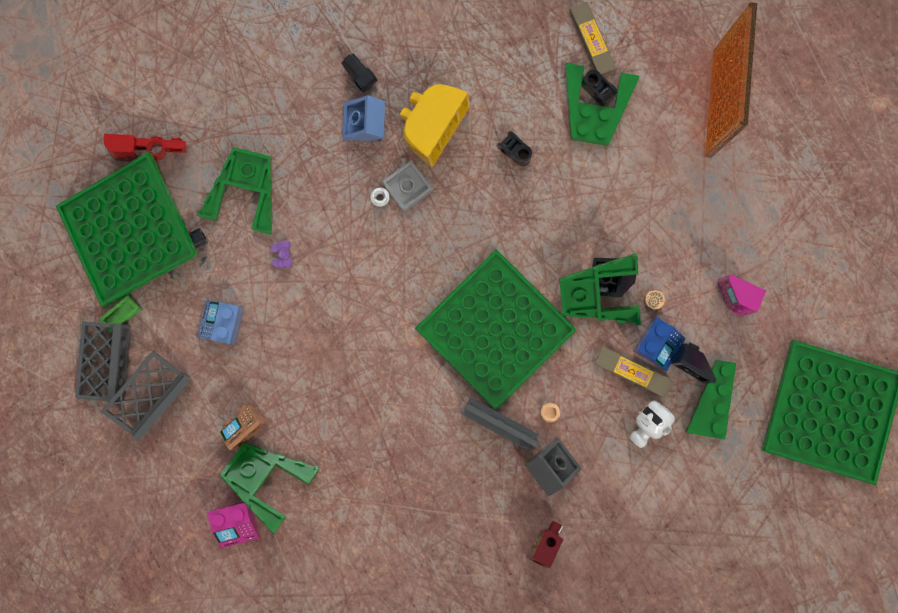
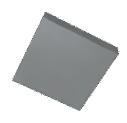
(407, 186)

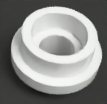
(379, 191)

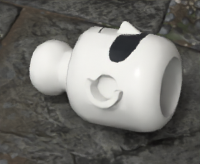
(653, 422)

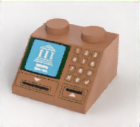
(242, 427)

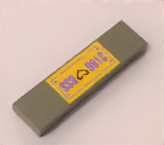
(592, 38)
(633, 372)

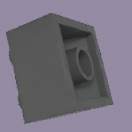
(553, 467)

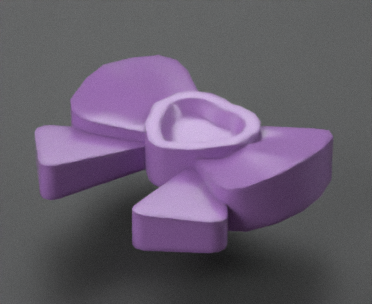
(284, 254)

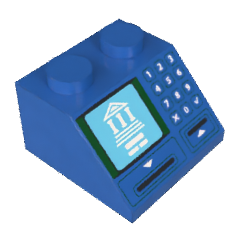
(660, 343)

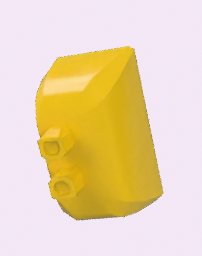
(433, 120)

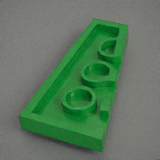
(714, 403)

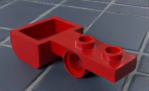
(127, 146)

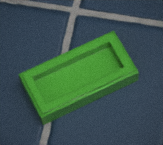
(121, 312)

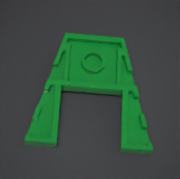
(594, 122)
(245, 171)
(582, 293)
(249, 471)

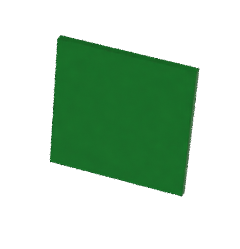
(126, 230)
(495, 329)
(832, 412)

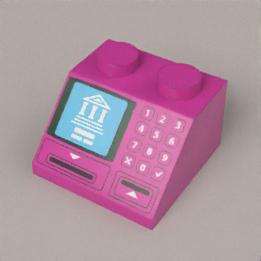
(740, 295)
(233, 525)

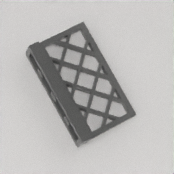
(115, 362)
(158, 408)
(500, 424)

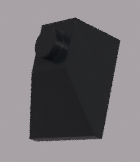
(616, 285)
(694, 363)

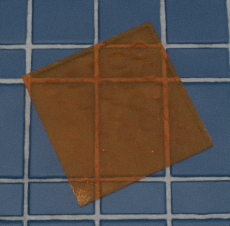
(731, 82)

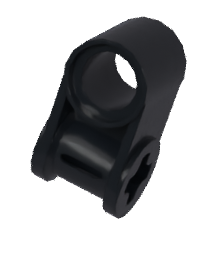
(600, 88)
(513, 146)

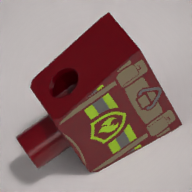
(540, 551)

